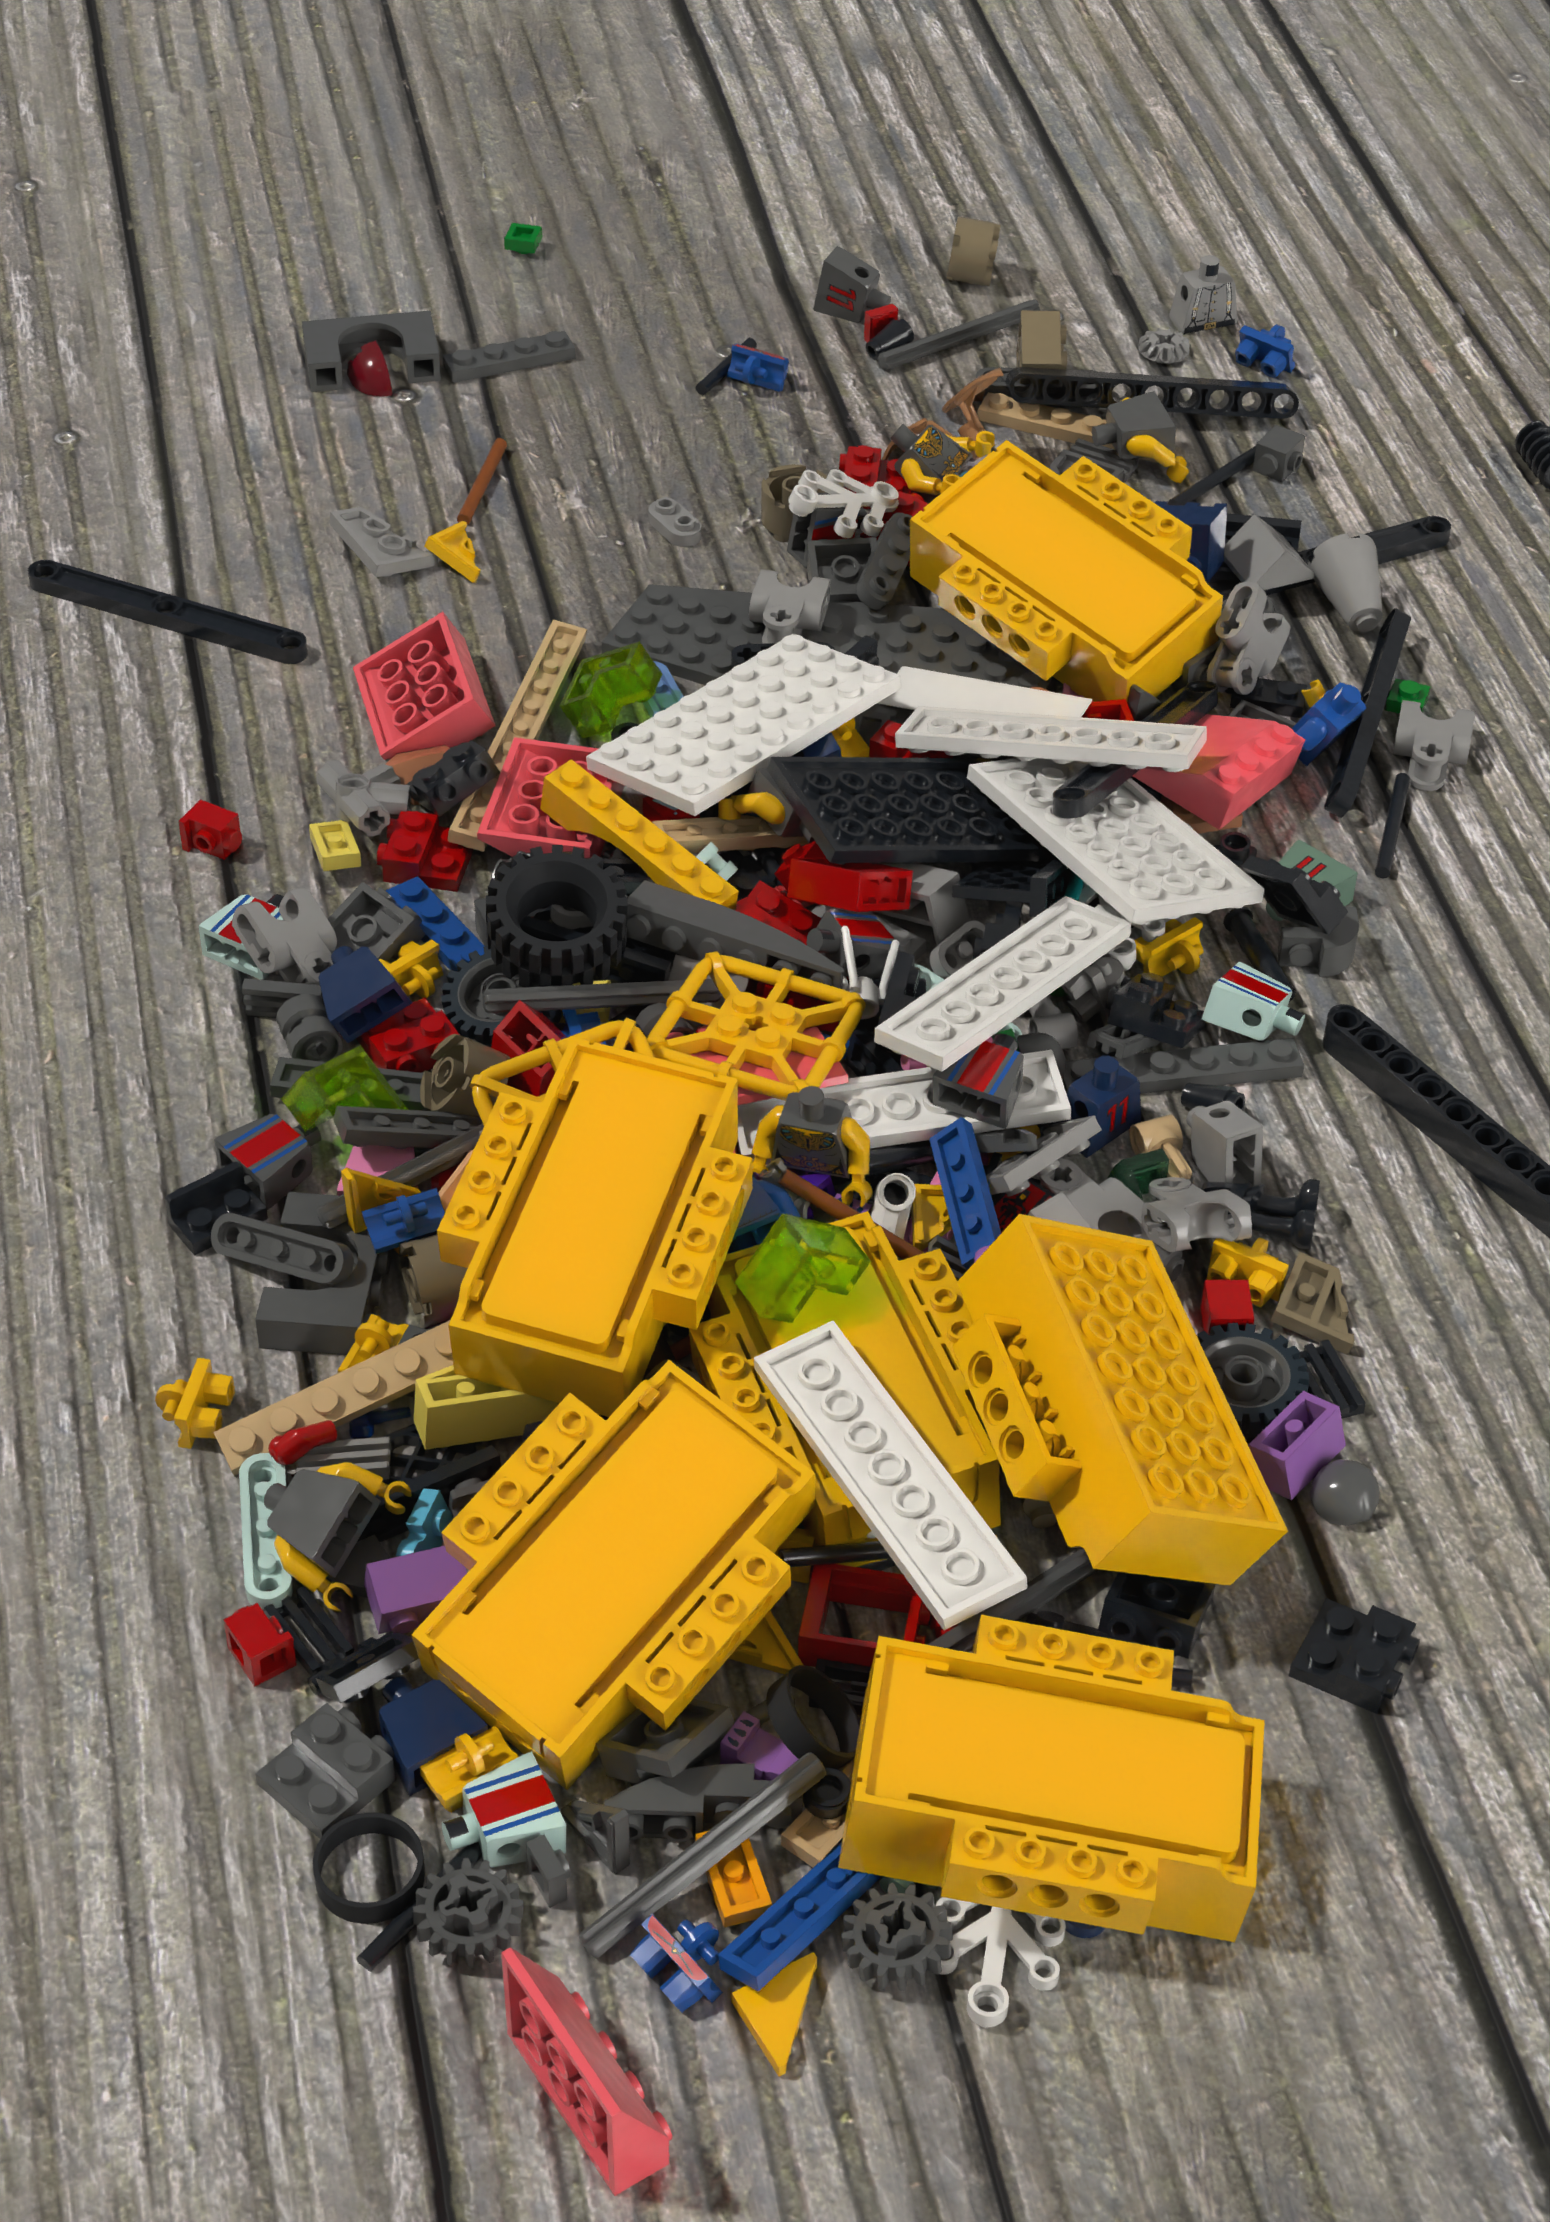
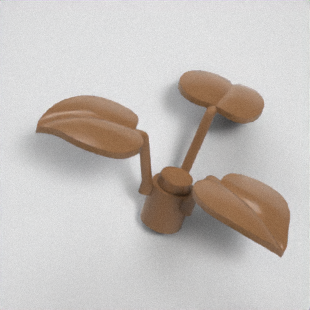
(971, 392)

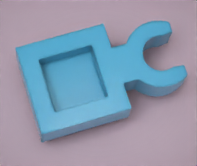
(426, 1523)

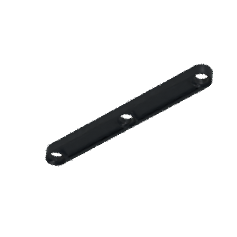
(1391, 544)
(187, 618)
(1363, 731)
(1095, 783)

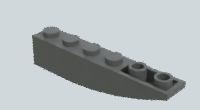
(699, 926)

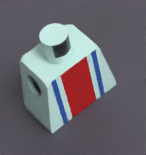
(221, 941)
(1251, 1004)
(506, 1812)

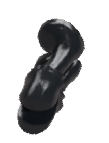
(1288, 1216)

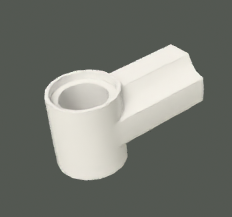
(891, 1216)

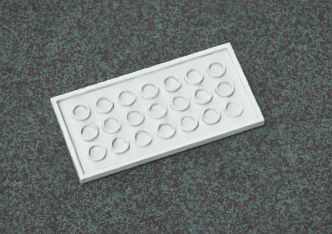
(741, 720)
(1124, 847)

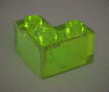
(606, 685)
(342, 1081)
(795, 1262)

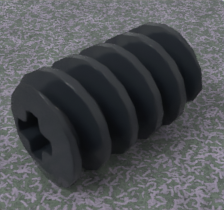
(1534, 448)

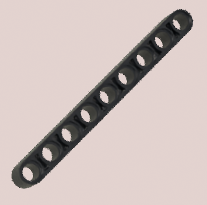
(1169, 388)
(1440, 1112)

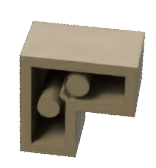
(1041, 341)

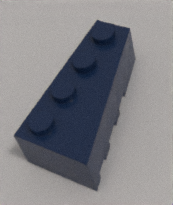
(1208, 533)

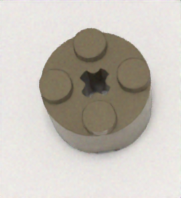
(973, 251)
(774, 499)
(456, 1064)
(429, 1282)

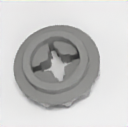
(1164, 346)

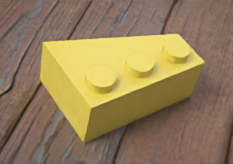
(465, 1411)

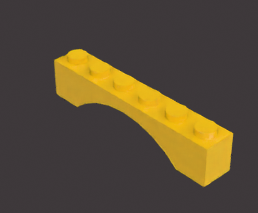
(588, 806)

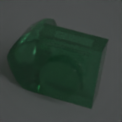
(1140, 1170)

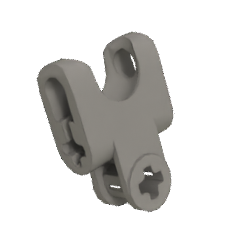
(787, 608)
(1245, 644)
(1432, 743)
(294, 946)
(1103, 1205)
(1189, 1213)

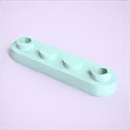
(260, 1559)

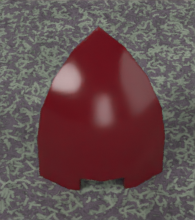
(370, 372)

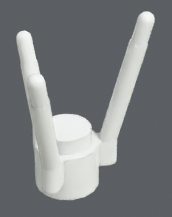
(864, 986)

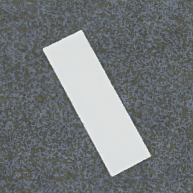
(959, 692)

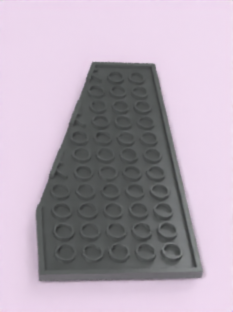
(699, 628)

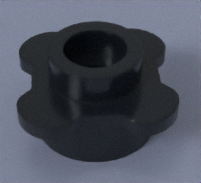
(1236, 847)

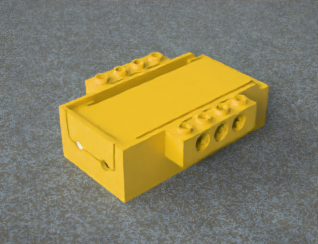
(1067, 573)
(593, 1223)
(904, 1329)
(1110, 1405)
(613, 1567)
(1057, 1781)

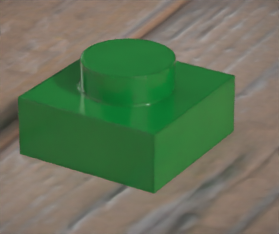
(523, 238)
(1409, 691)

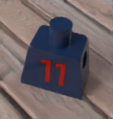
(1110, 1096)

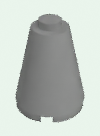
(1350, 579)

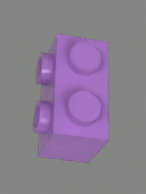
(1298, 1444)
(410, 1587)

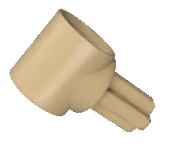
(1164, 1134)

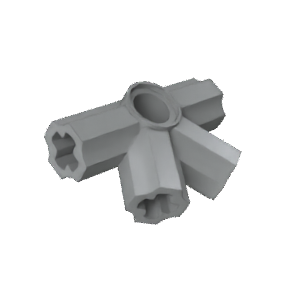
(365, 798)

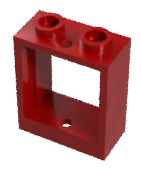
(850, 885)
(859, 1588)

